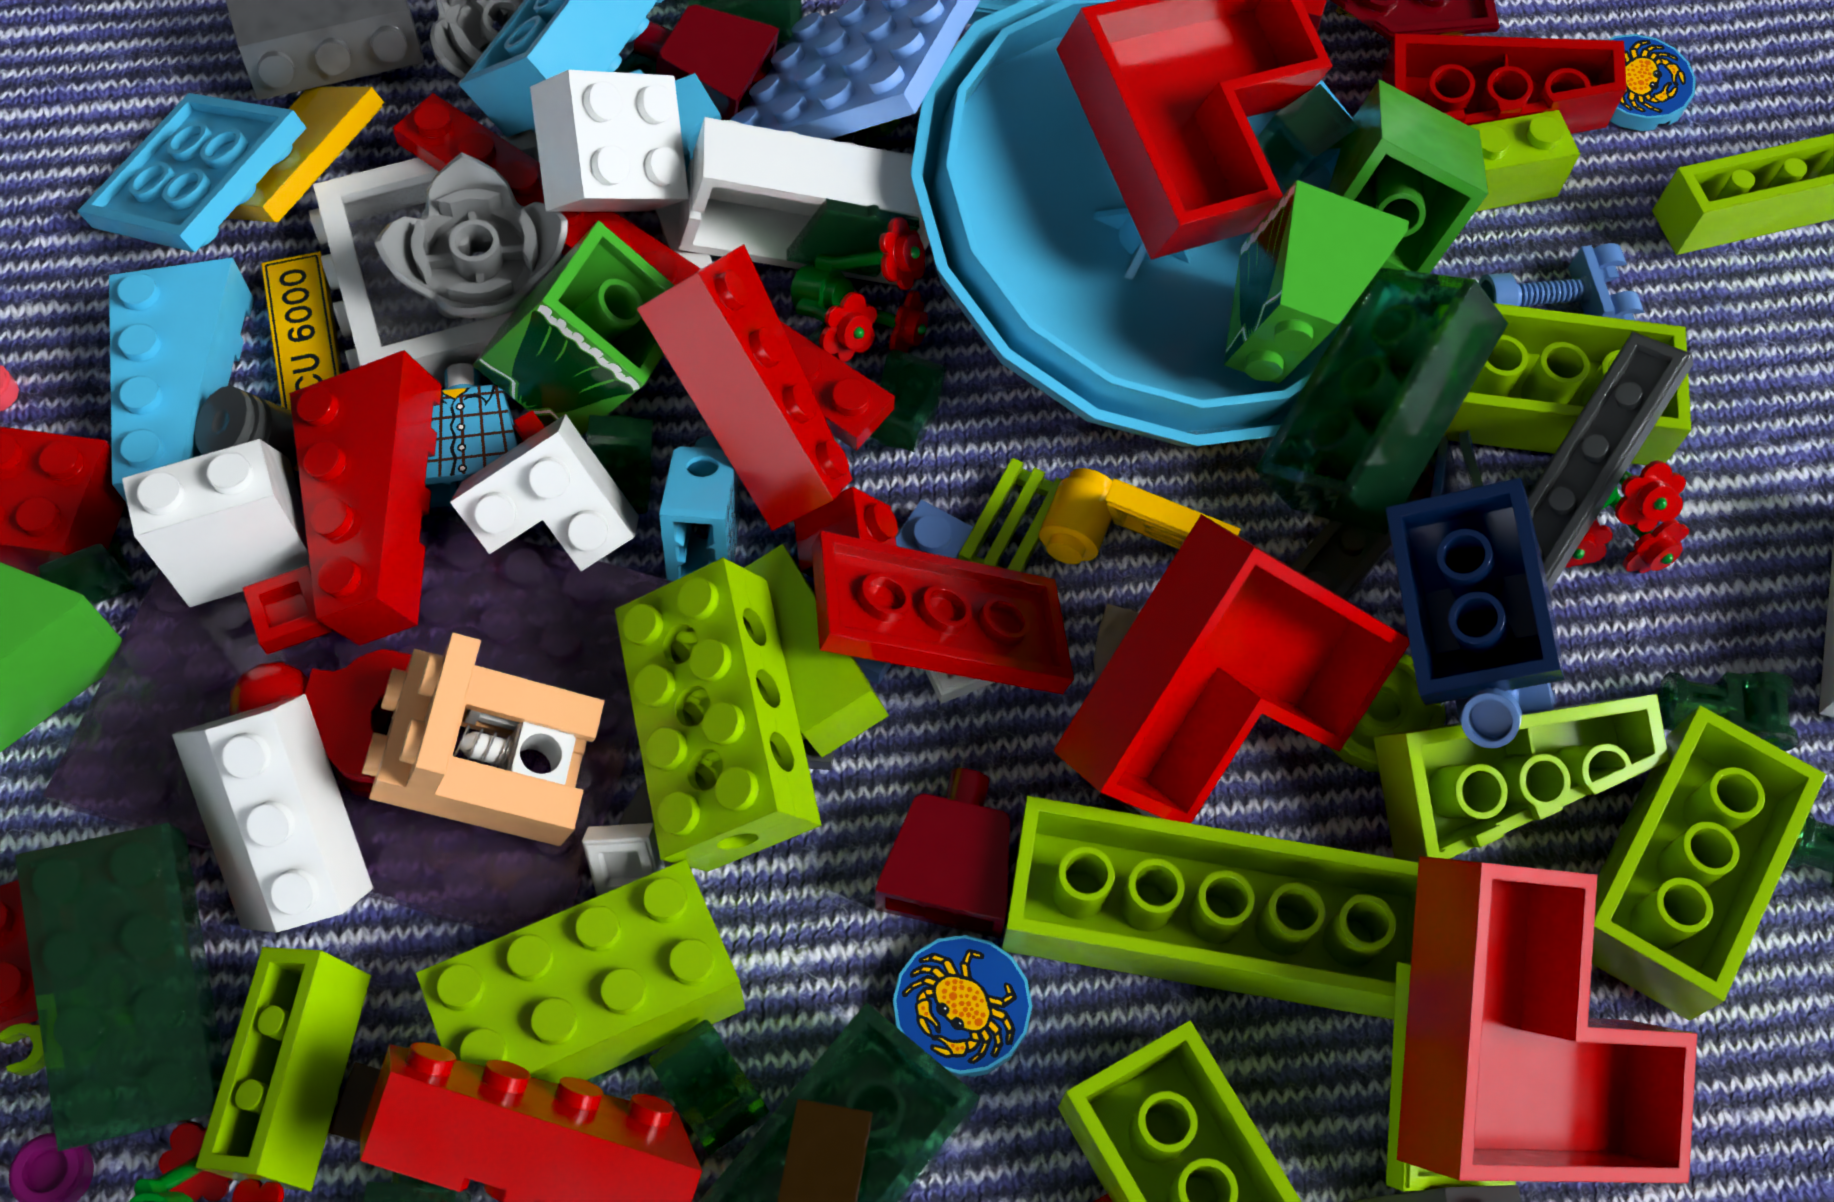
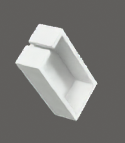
(768, 183)

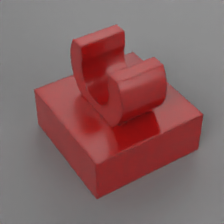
(284, 610)

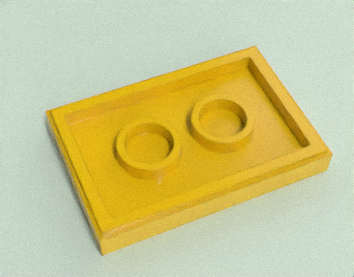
(332, 122)
(1153, 514)

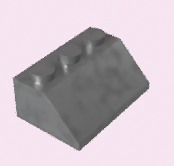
(321, 42)

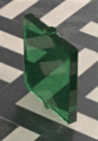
(844, 230)

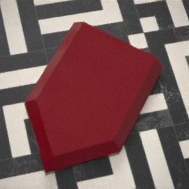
(1424, 16)

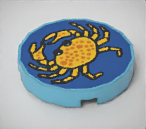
(1656, 82)
(963, 1004)

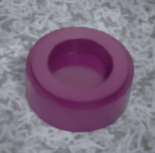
(50, 1175)

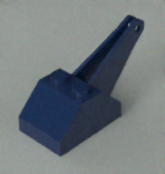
(1473, 585)

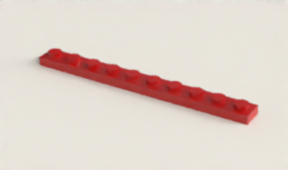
(441, 132)

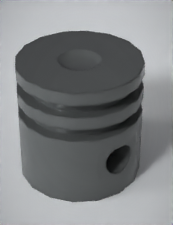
(240, 417)

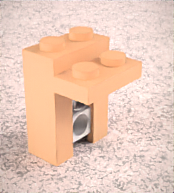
(447, 691)

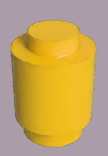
(1077, 517)

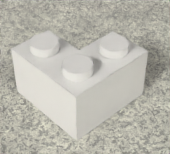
(552, 481)

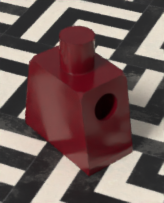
(718, 47)
(950, 860)

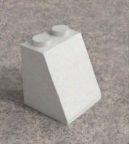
(220, 520)

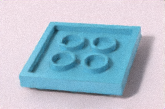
(193, 171)

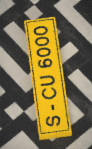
(301, 323)

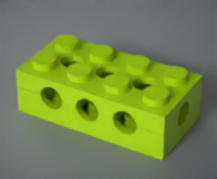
(715, 717)

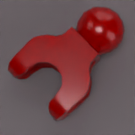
(342, 703)

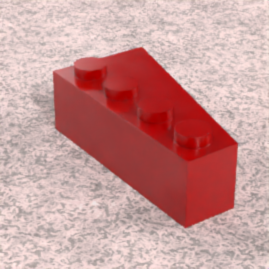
(1510, 76)
(749, 387)
(364, 492)
(522, 1133)

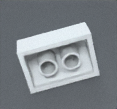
(274, 816)

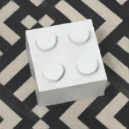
(609, 142)

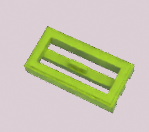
(1032, 483)

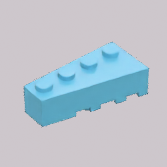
(168, 353)

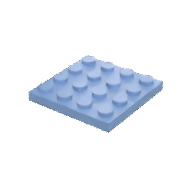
(856, 66)

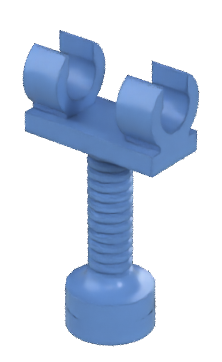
(1589, 273)
(1495, 715)

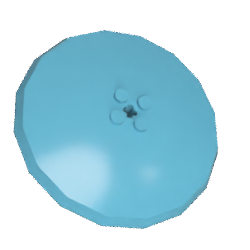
(1052, 261)

